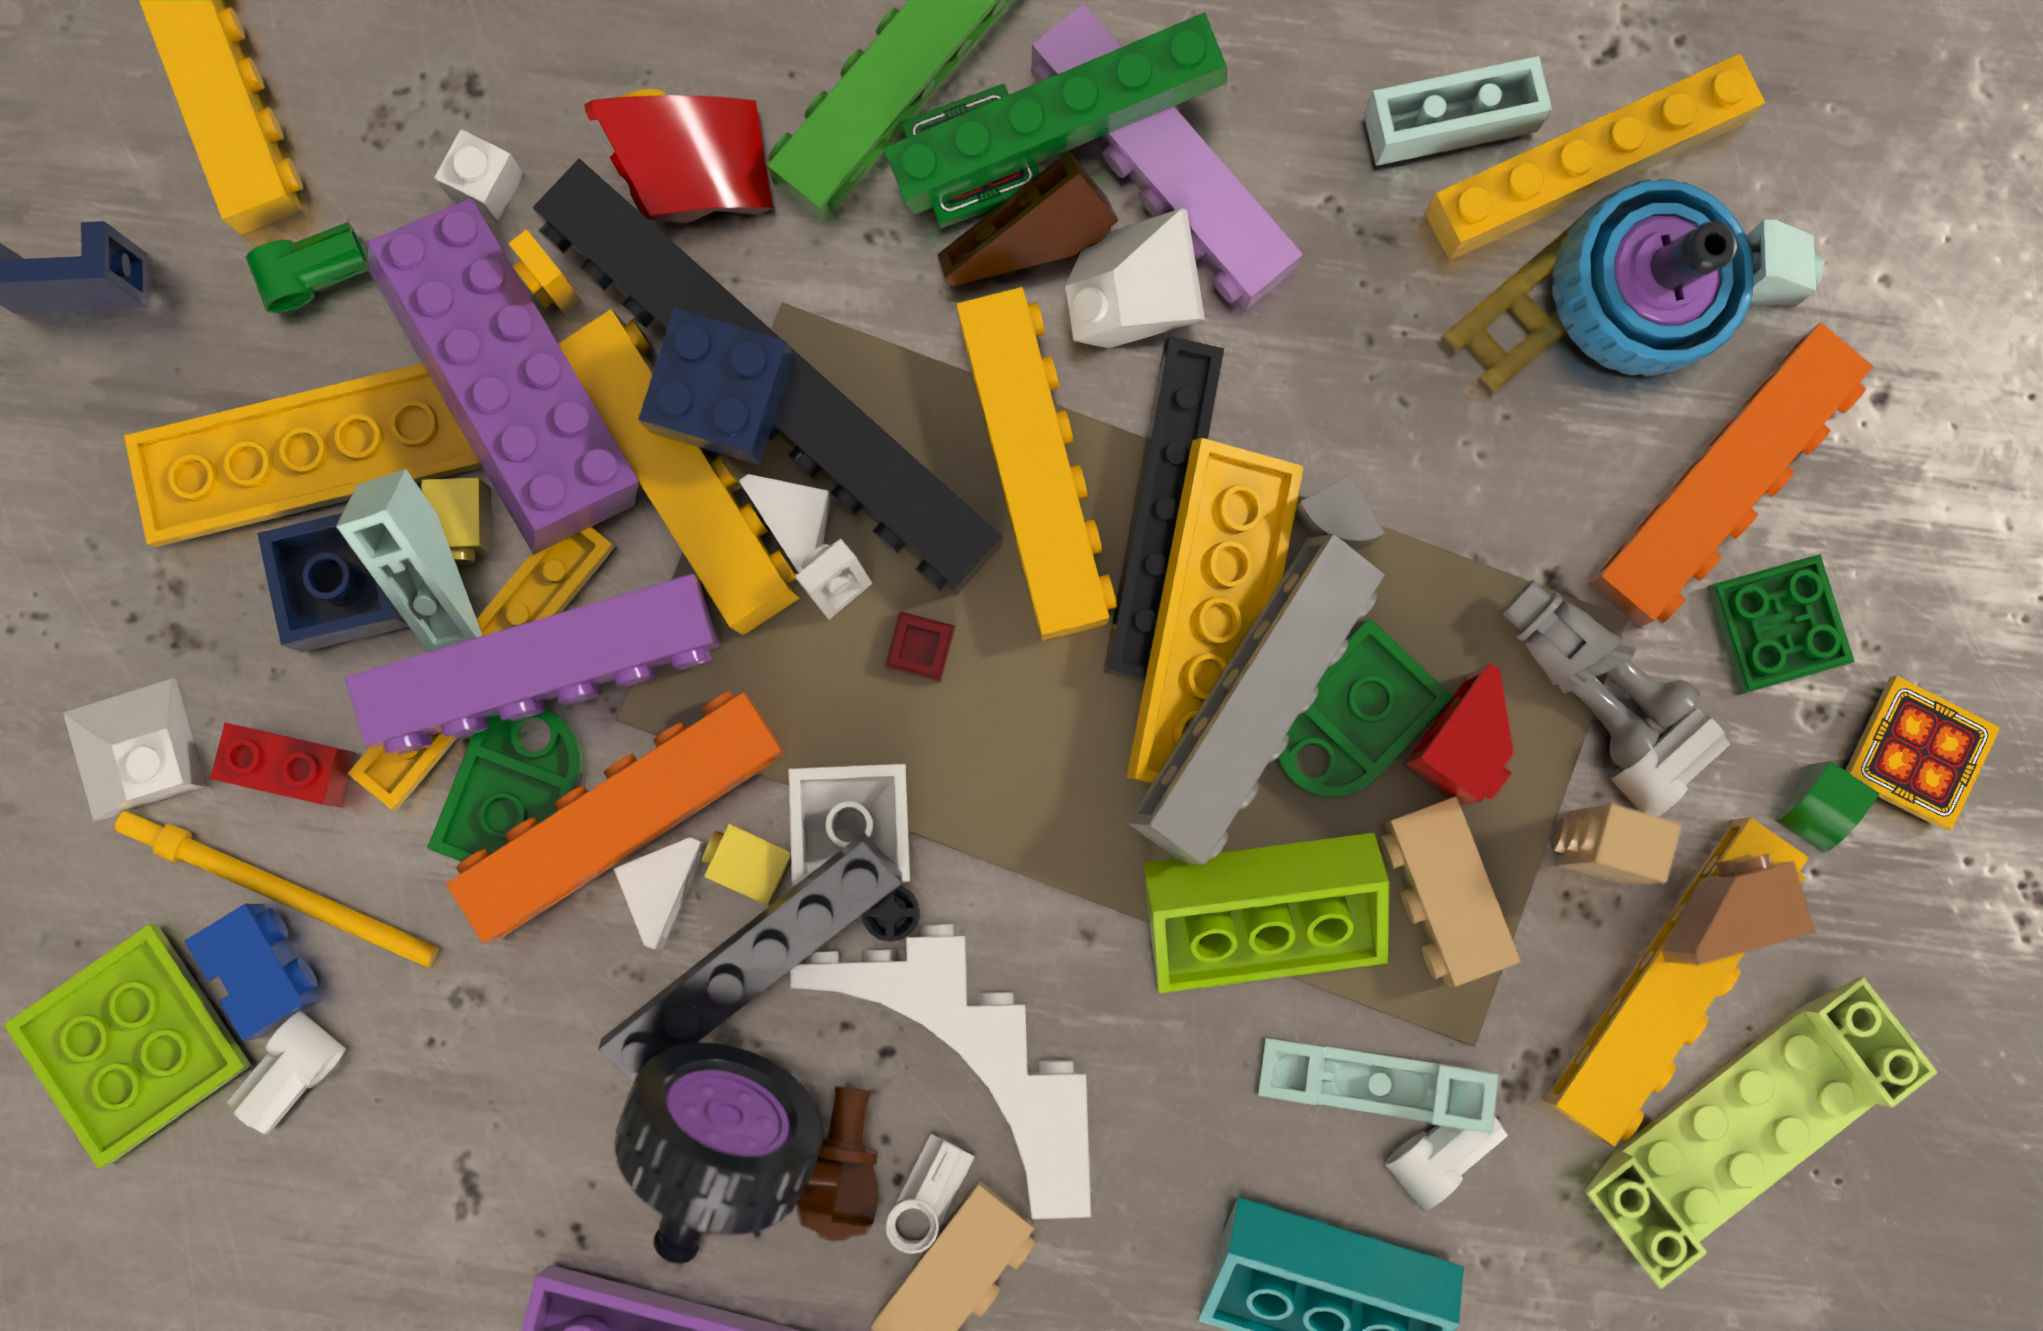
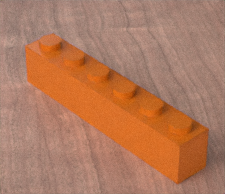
(1731, 475)
(615, 817)

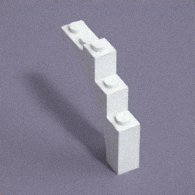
(1041, 1106)

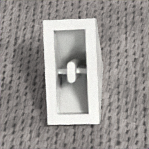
(793, 513)
(658, 886)

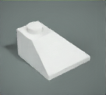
(1135, 283)
(134, 749)
(841, 803)

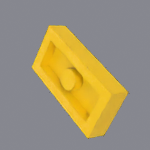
(542, 274)

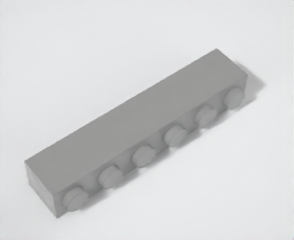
(1257, 700)

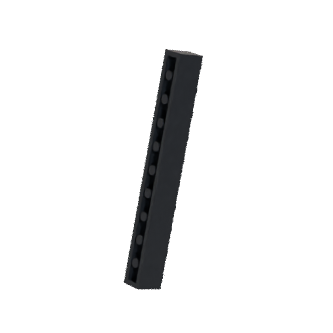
(812, 416)

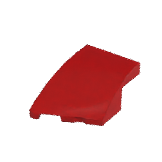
(686, 154)

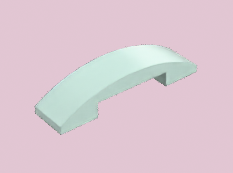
(1379, 1084)

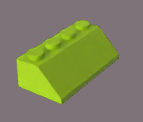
(1268, 912)

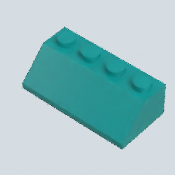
(1316, 1277)

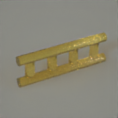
(1510, 295)

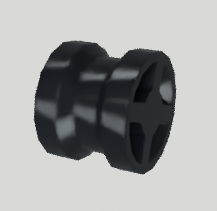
(883, 916)

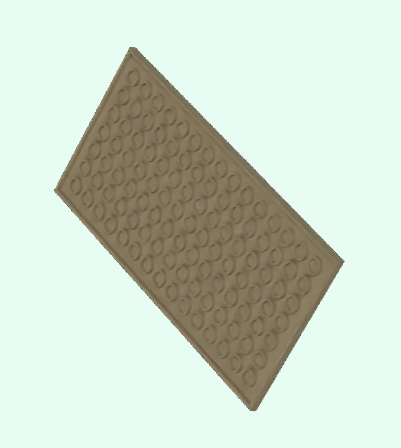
(1032, 740)

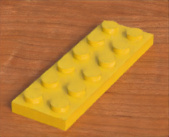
(292, 454)
(1218, 578)

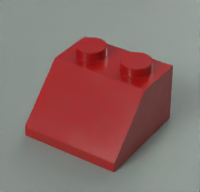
(1467, 741)

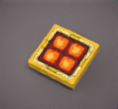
(1922, 752)

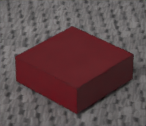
(920, 646)

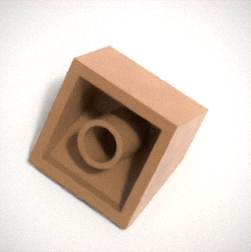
(1740, 911)

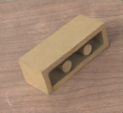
(1616, 844)
(1449, 893)
(960, 1266)

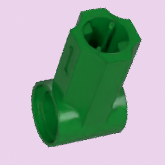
(292, 271)

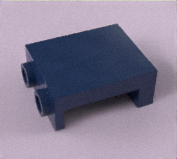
(105, 276)

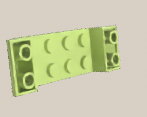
(1754, 1124)

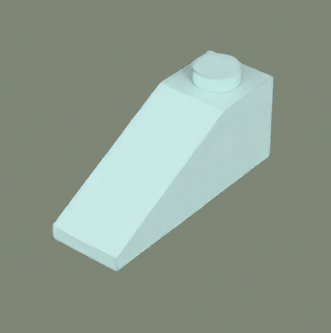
(410, 558)

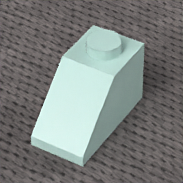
(1783, 264)

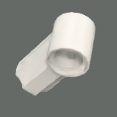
(1673, 762)
(296, 1060)
(1433, 1162)
(930, 1189)

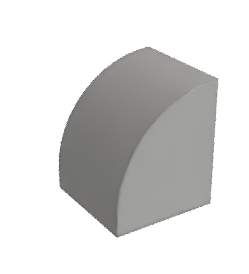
(1342, 512)

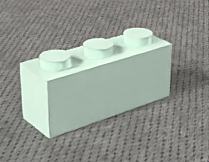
(1457, 110)

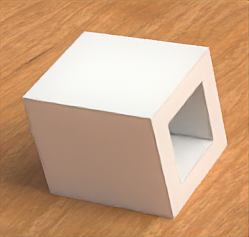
(479, 172)

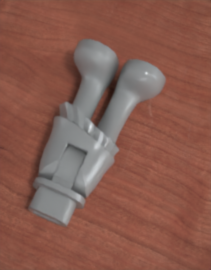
(1576, 650)

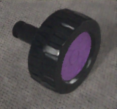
(716, 1143)

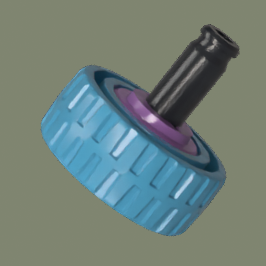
(1653, 277)

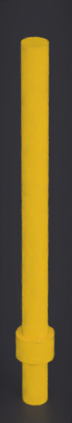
(177, 844)

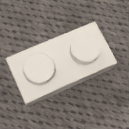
(832, 577)

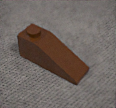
(1036, 225)

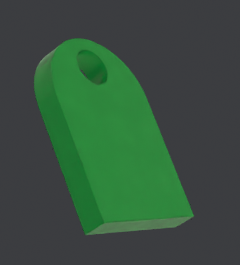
(1363, 714)
(506, 785)

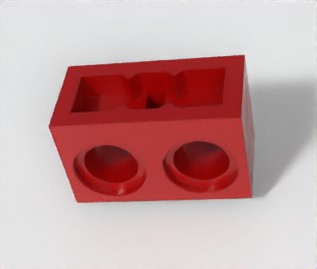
(283, 765)

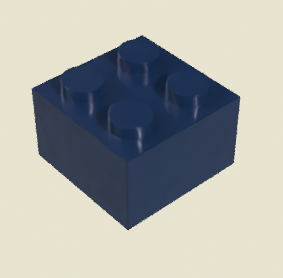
(716, 386)
(322, 587)

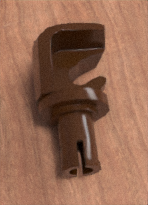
(843, 1184)

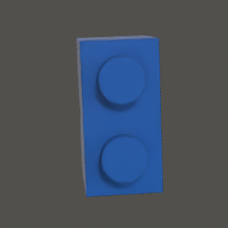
(255, 968)

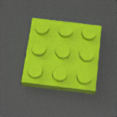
(127, 1045)

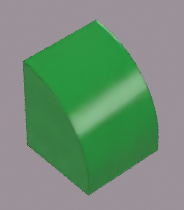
(1826, 805)

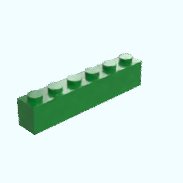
(1058, 114)

